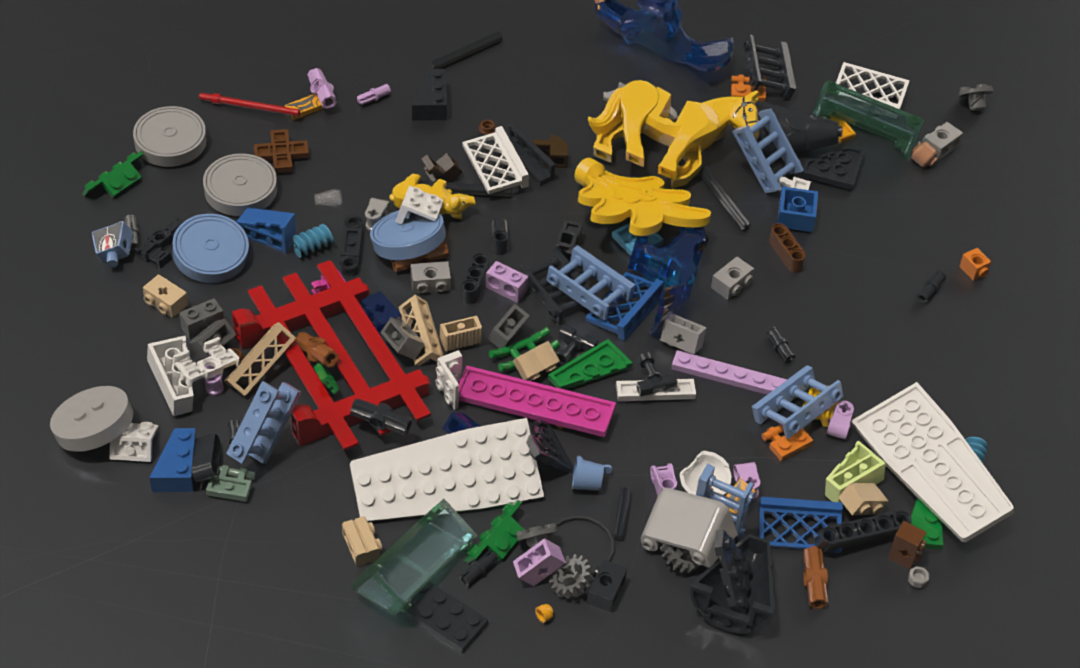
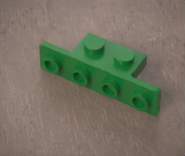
(119, 178)
(500, 536)

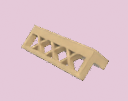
(424, 326)
(254, 354)

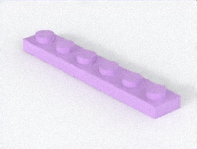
(725, 373)

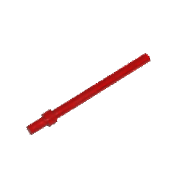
(218, 99)

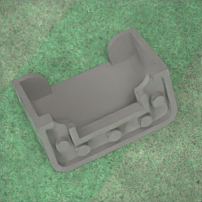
(687, 523)

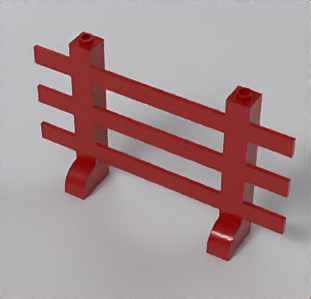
(313, 310)

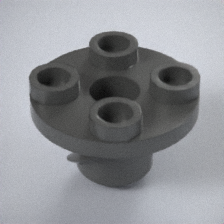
(976, 96)
(537, 534)

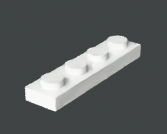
(627, 391)

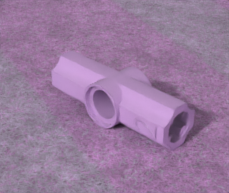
(322, 88)

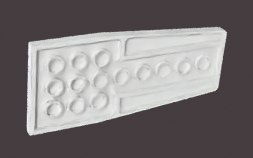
(934, 461)
(466, 468)

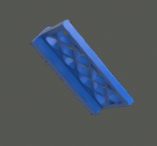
(638, 309)
(796, 508)

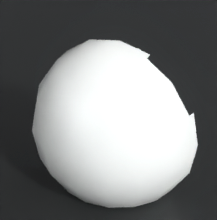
(690, 475)

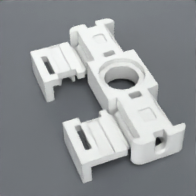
(219, 359)

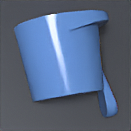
(588, 474)

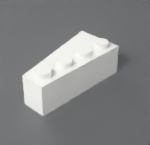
(175, 390)

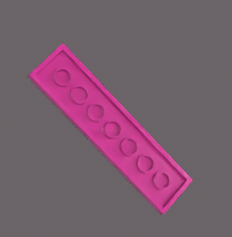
(536, 401)

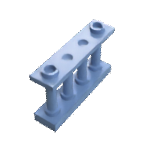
(755, 156)
(598, 270)
(794, 388)
(264, 422)
(705, 490)

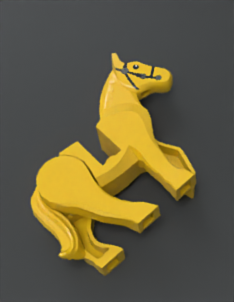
(645, 109)

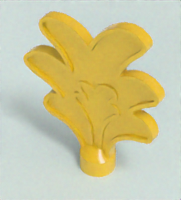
(641, 199)

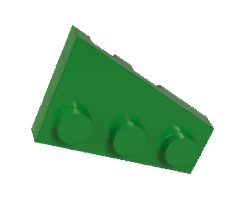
(926, 520)

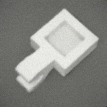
(795, 183)

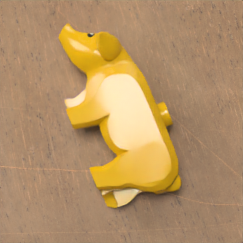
(451, 204)

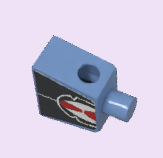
(112, 243)

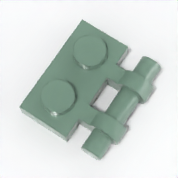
(231, 487)

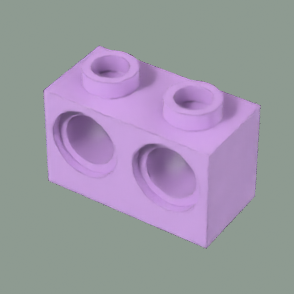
(506, 281)

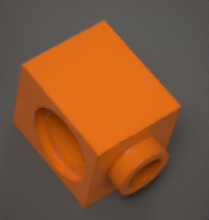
(975, 264)

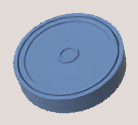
(409, 240)
(210, 248)

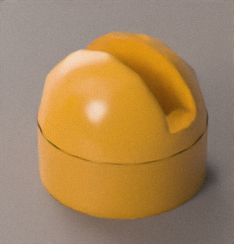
(544, 612)

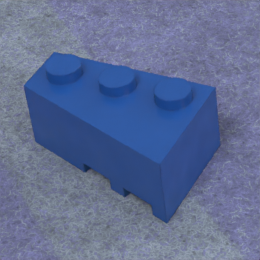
(269, 227)
(174, 466)

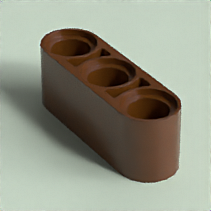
(787, 248)

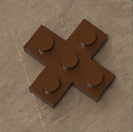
(281, 150)

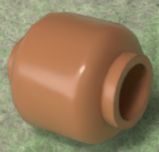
(924, 154)

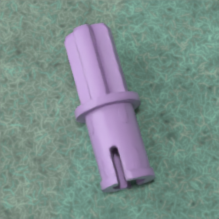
(374, 94)

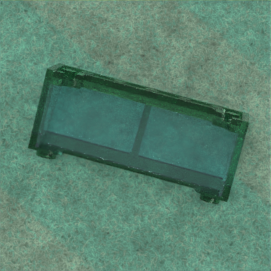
(869, 115)
(415, 559)

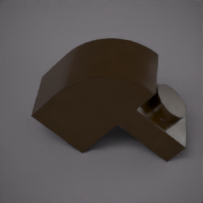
(555, 149)
(444, 169)

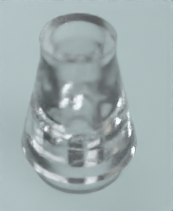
(330, 198)

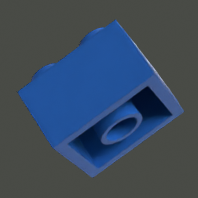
(797, 208)

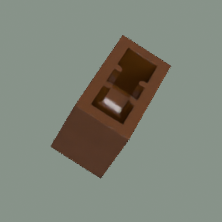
(907, 545)

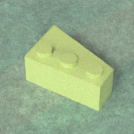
(858, 467)

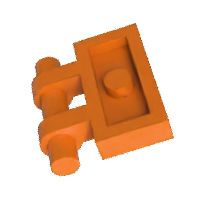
(743, 90)
(784, 447)

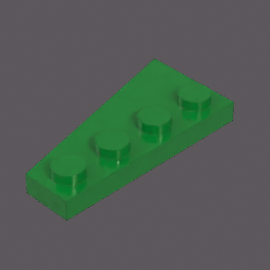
(590, 366)

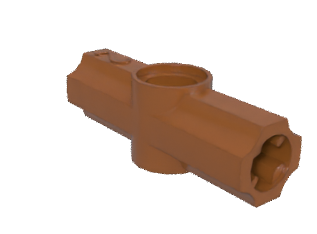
(436, 254)
(316, 349)
(815, 577)

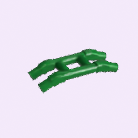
(513, 349)

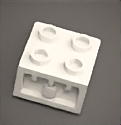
(419, 203)
(448, 374)
(134, 443)

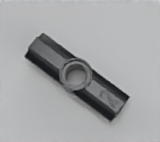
(381, 416)

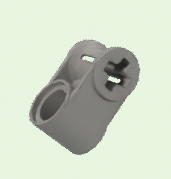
(376, 210)

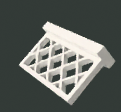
(874, 75)
(508, 157)

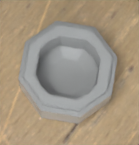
(918, 577)

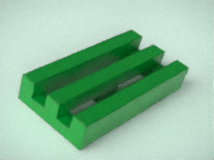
(326, 377)

